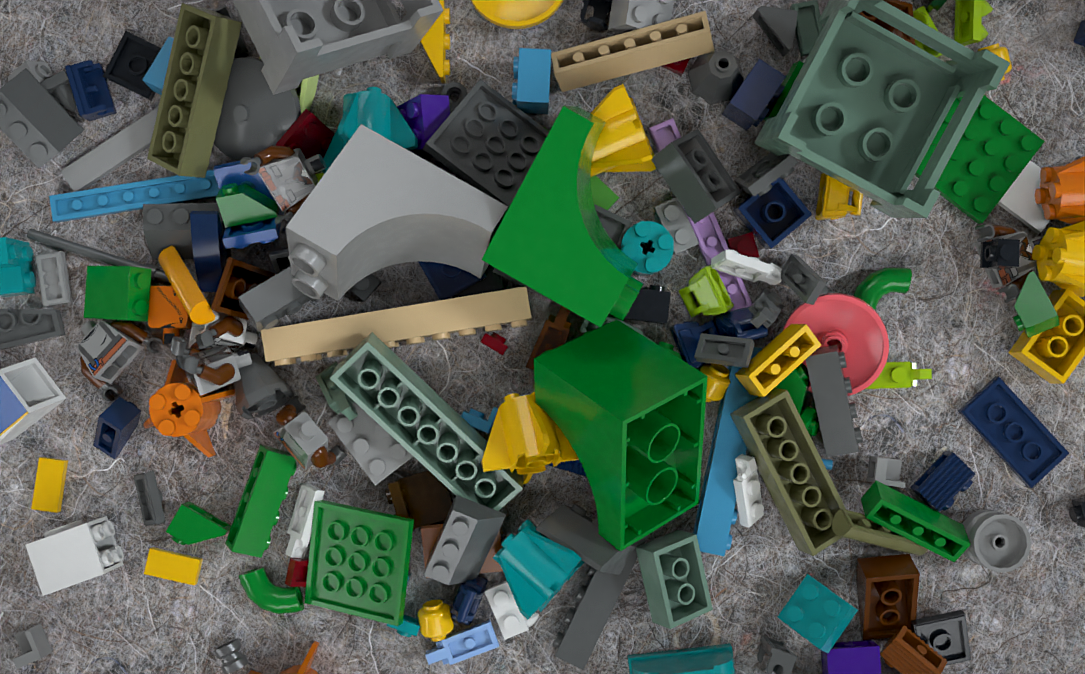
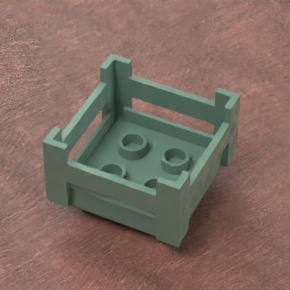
(876, 103)

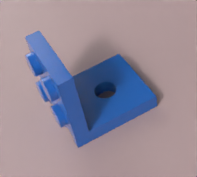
(245, 234)

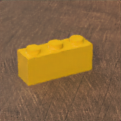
(778, 359)

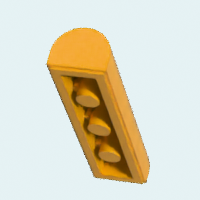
(185, 286)

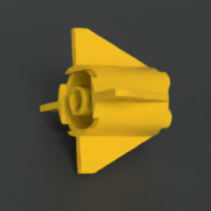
(622, 141)
(1062, 257)
(525, 439)

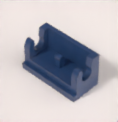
(90, 90)

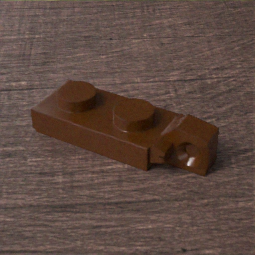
(552, 335)

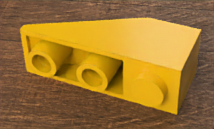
(437, 42)

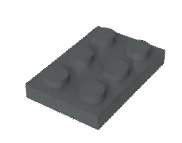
(764, 172)

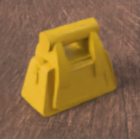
(833, 199)

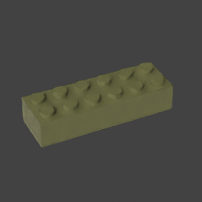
(194, 90)
(790, 468)

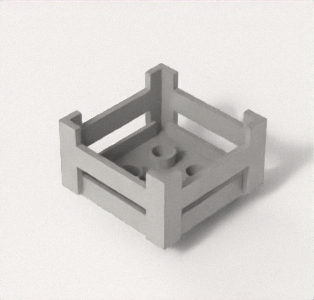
(323, 35)

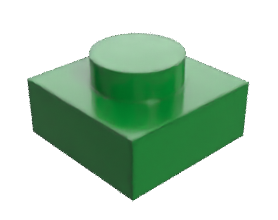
(810, 420)

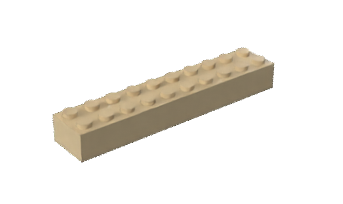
(397, 324)

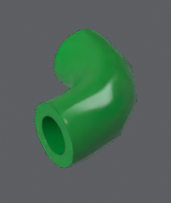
(883, 282)
(269, 596)

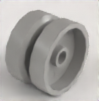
(996, 540)

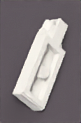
(746, 267)
(748, 491)
(301, 521)

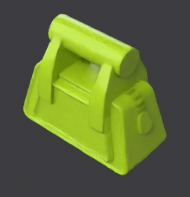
(709, 293)

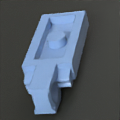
(464, 644)

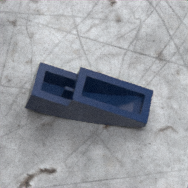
(208, 249)

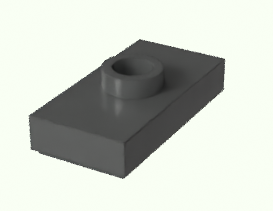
(149, 498)

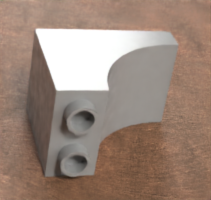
(386, 210)

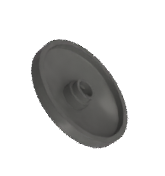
(251, 113)

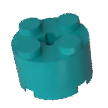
(661, 246)

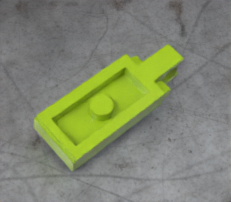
(900, 376)

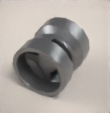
(231, 657)

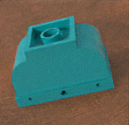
(696, 660)

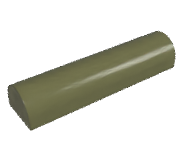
(858, 528)

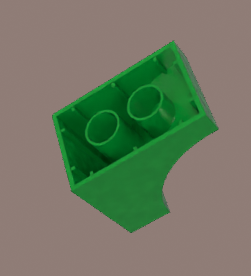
(554, 233)
(632, 423)

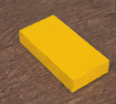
(49, 484)
(173, 566)

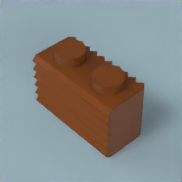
(911, 654)

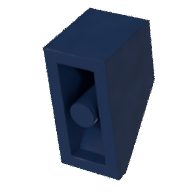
(116, 427)

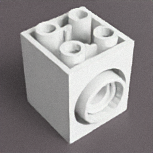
(74, 554)

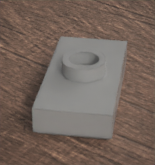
(53, 279)

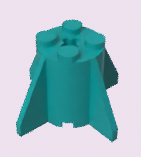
(375, 112)
(535, 567)

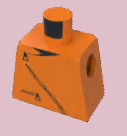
(167, 312)

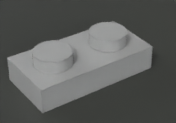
(675, 220)

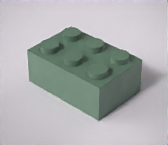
(674, 578)

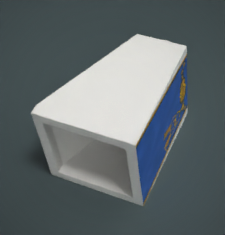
(25, 397)

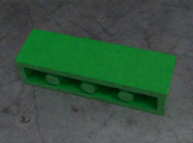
(261, 501)
(915, 521)

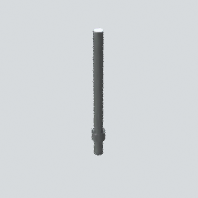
(156, 273)

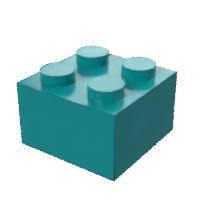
(817, 613)

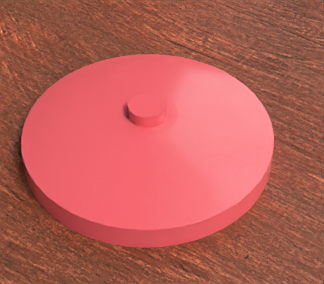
(856, 330)

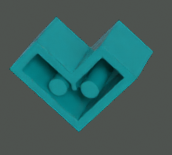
(16, 268)

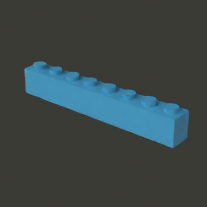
(718, 492)

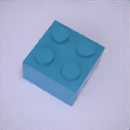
(533, 76)

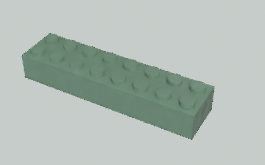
(423, 423)

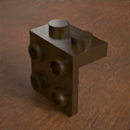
(419, 498)

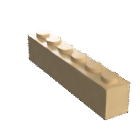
(633, 51)

